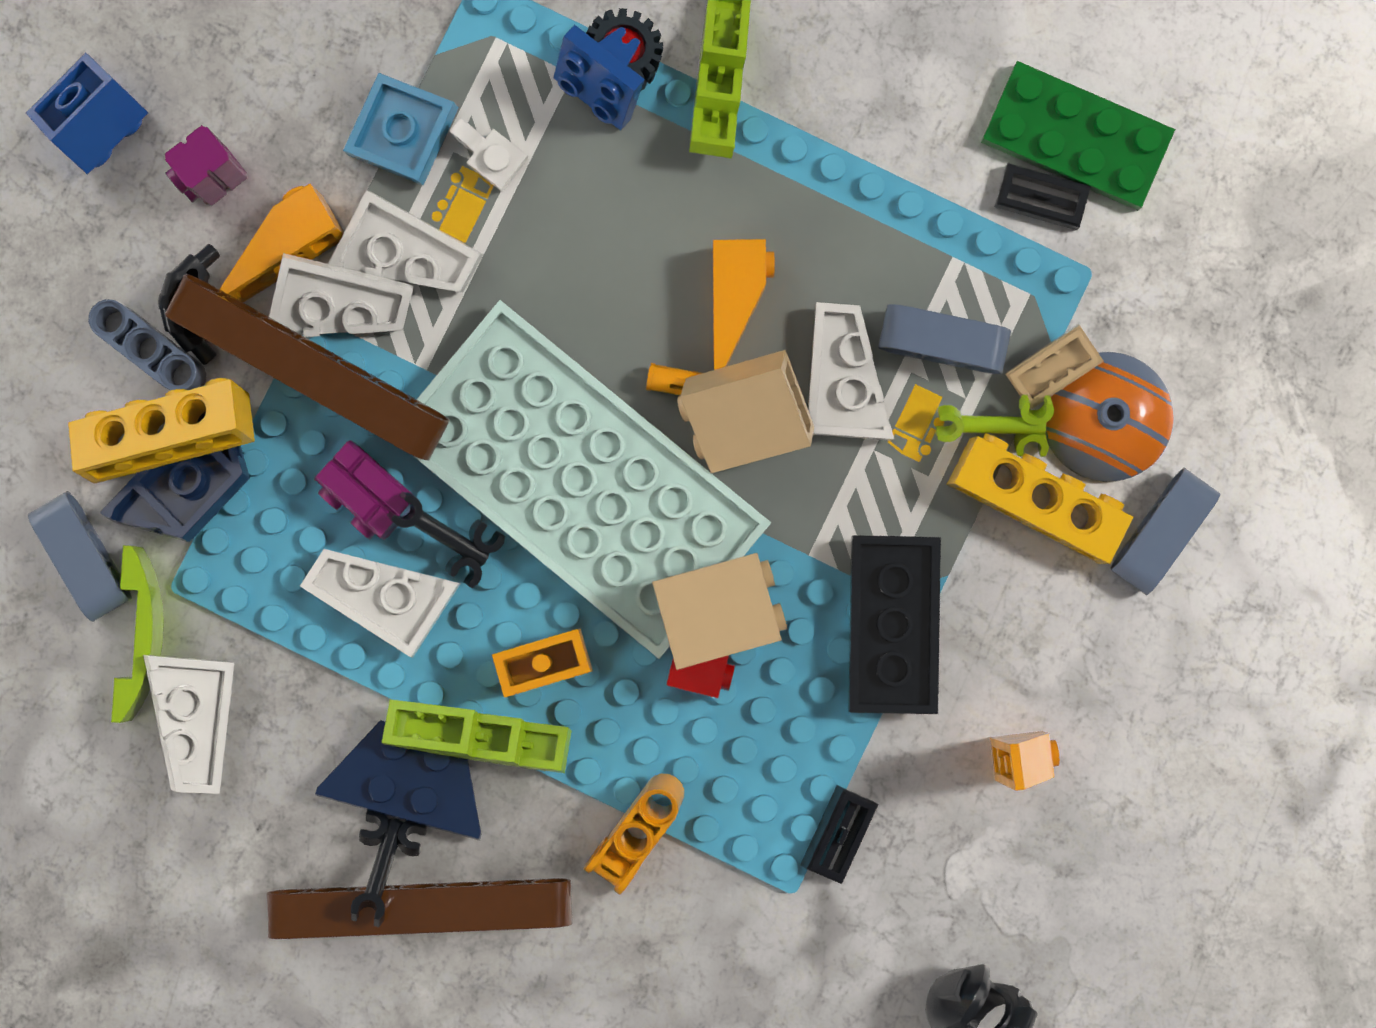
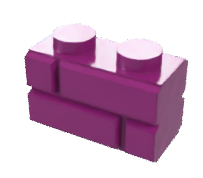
(203, 167)
(364, 489)

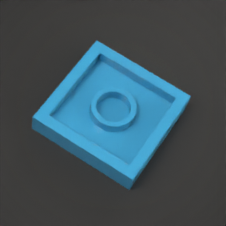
(401, 128)

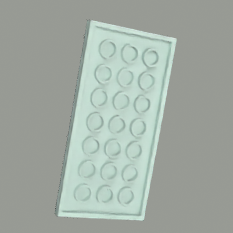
(579, 474)

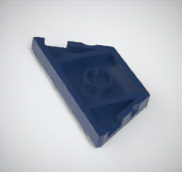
(180, 495)
(406, 785)

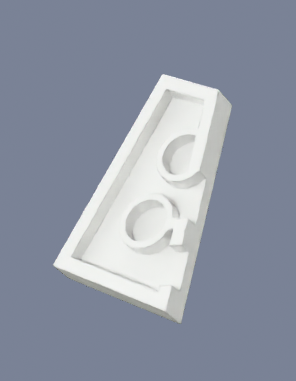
(403, 248)
(332, 299)
(843, 377)
(381, 597)
(192, 718)

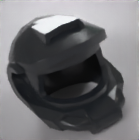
(968, 994)

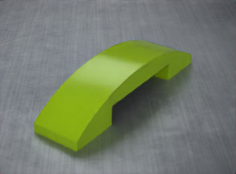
(139, 575)

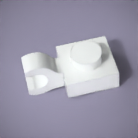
(492, 156)

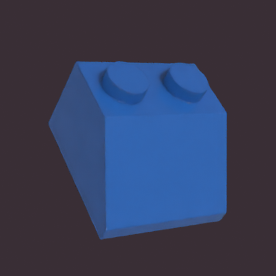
(87, 114)

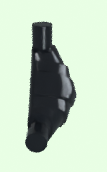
(196, 267)

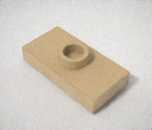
(1054, 366)

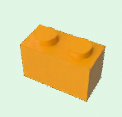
(542, 662)

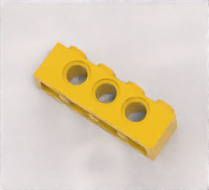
(224, 426)
(1105, 522)

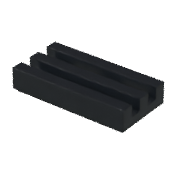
(1006, 186)
(833, 831)

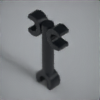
(472, 552)
(389, 836)

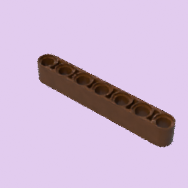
(307, 367)
(422, 908)

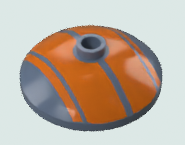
(1106, 449)

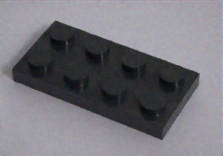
(894, 624)

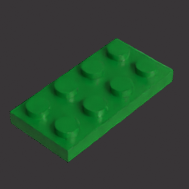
(1078, 135)

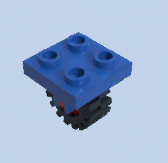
(609, 64)

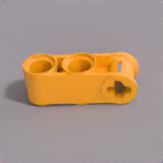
(620, 853)

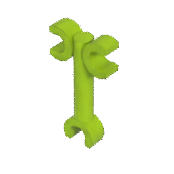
(1028, 428)

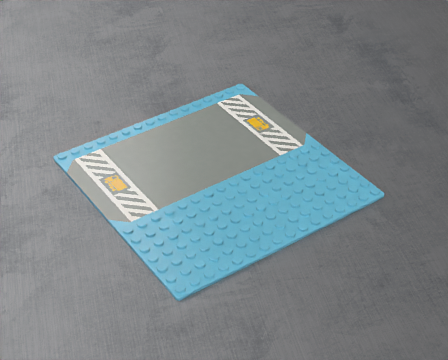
(614, 264)

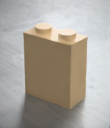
(746, 412)
(719, 610)

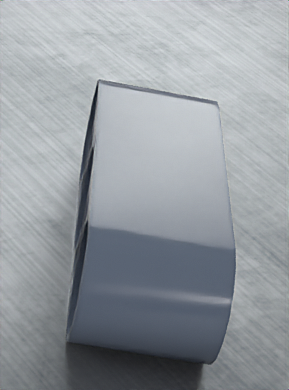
(129, 338)
(944, 339)
(1165, 531)
(79, 556)

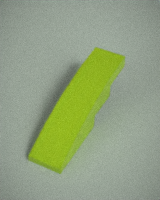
(720, 77)
(476, 736)

